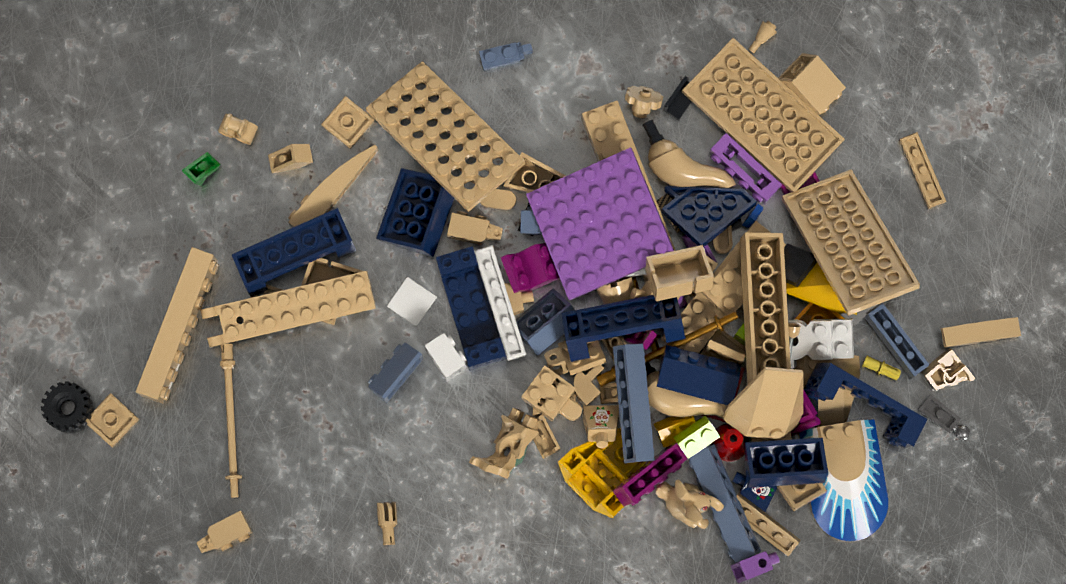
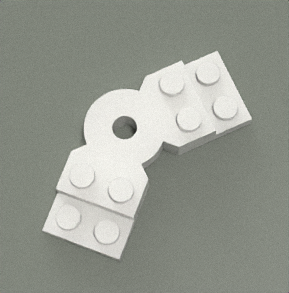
(823, 340)

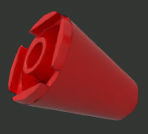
(729, 450)

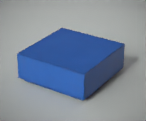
(753, 215)

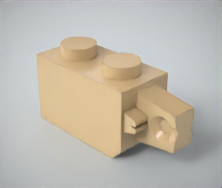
(472, 229)
(225, 532)

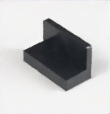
(678, 102)

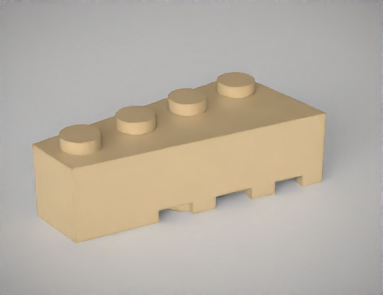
(532, 176)

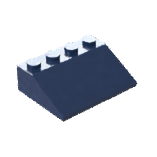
(416, 213)

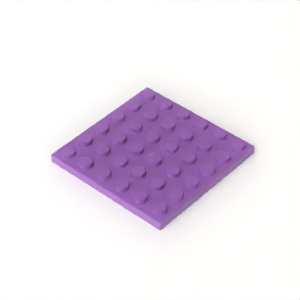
(599, 223)

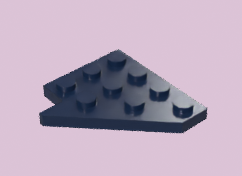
(706, 211)

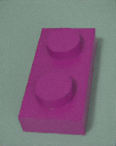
(644, 337)

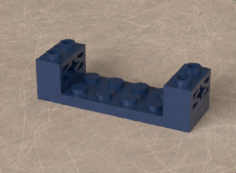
(292, 250)
(470, 308)
(618, 320)
(905, 423)

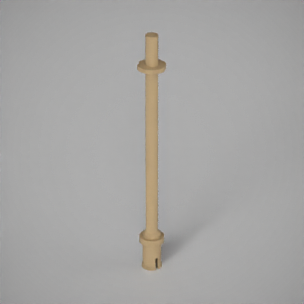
(227, 364)

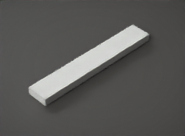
(500, 303)

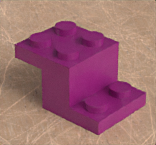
(530, 268)

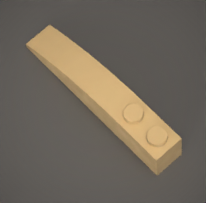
(332, 188)

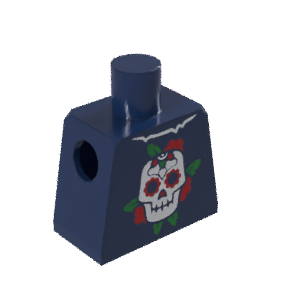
(758, 496)

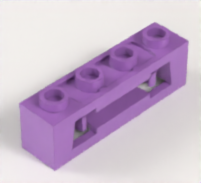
(745, 180)

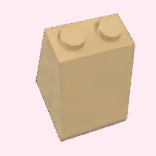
(812, 82)

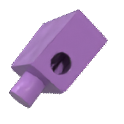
(749, 567)

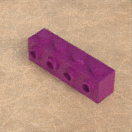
(649, 475)

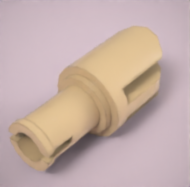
(387, 521)

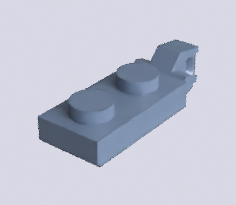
(504, 55)

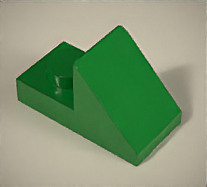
(201, 168)

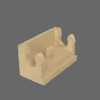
(545, 439)

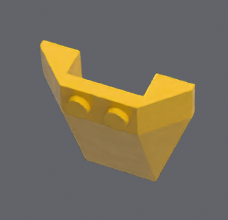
(816, 290)
(596, 472)

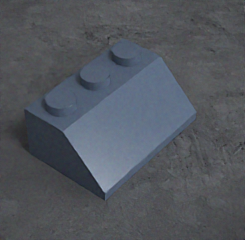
(543, 321)
(395, 371)

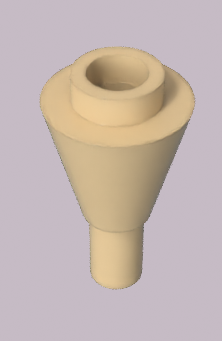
(764, 33)

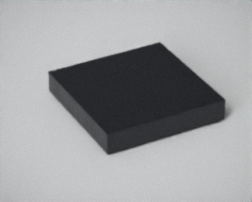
(797, 264)

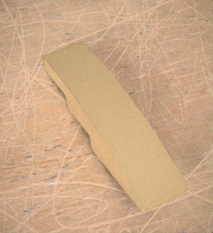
(980, 332)

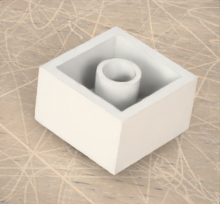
(446, 357)

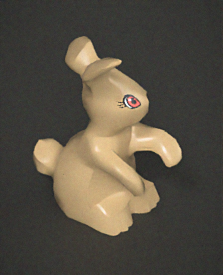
(687, 502)

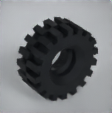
(57, 397)

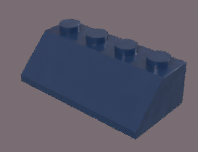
(698, 375)
(785, 462)

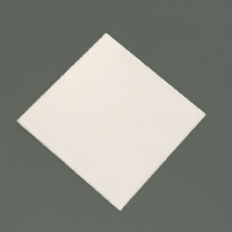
(411, 301)

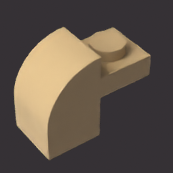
(585, 389)

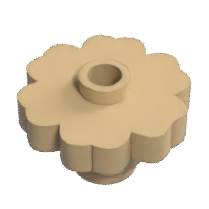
(643, 100)

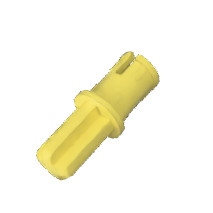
(881, 368)

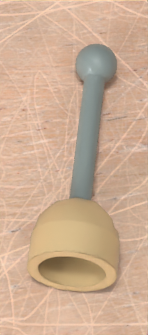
(794, 330)

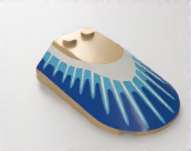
(855, 481)

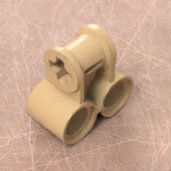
(238, 129)

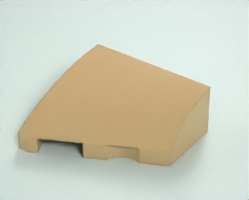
(946, 371)

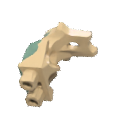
(512, 435)

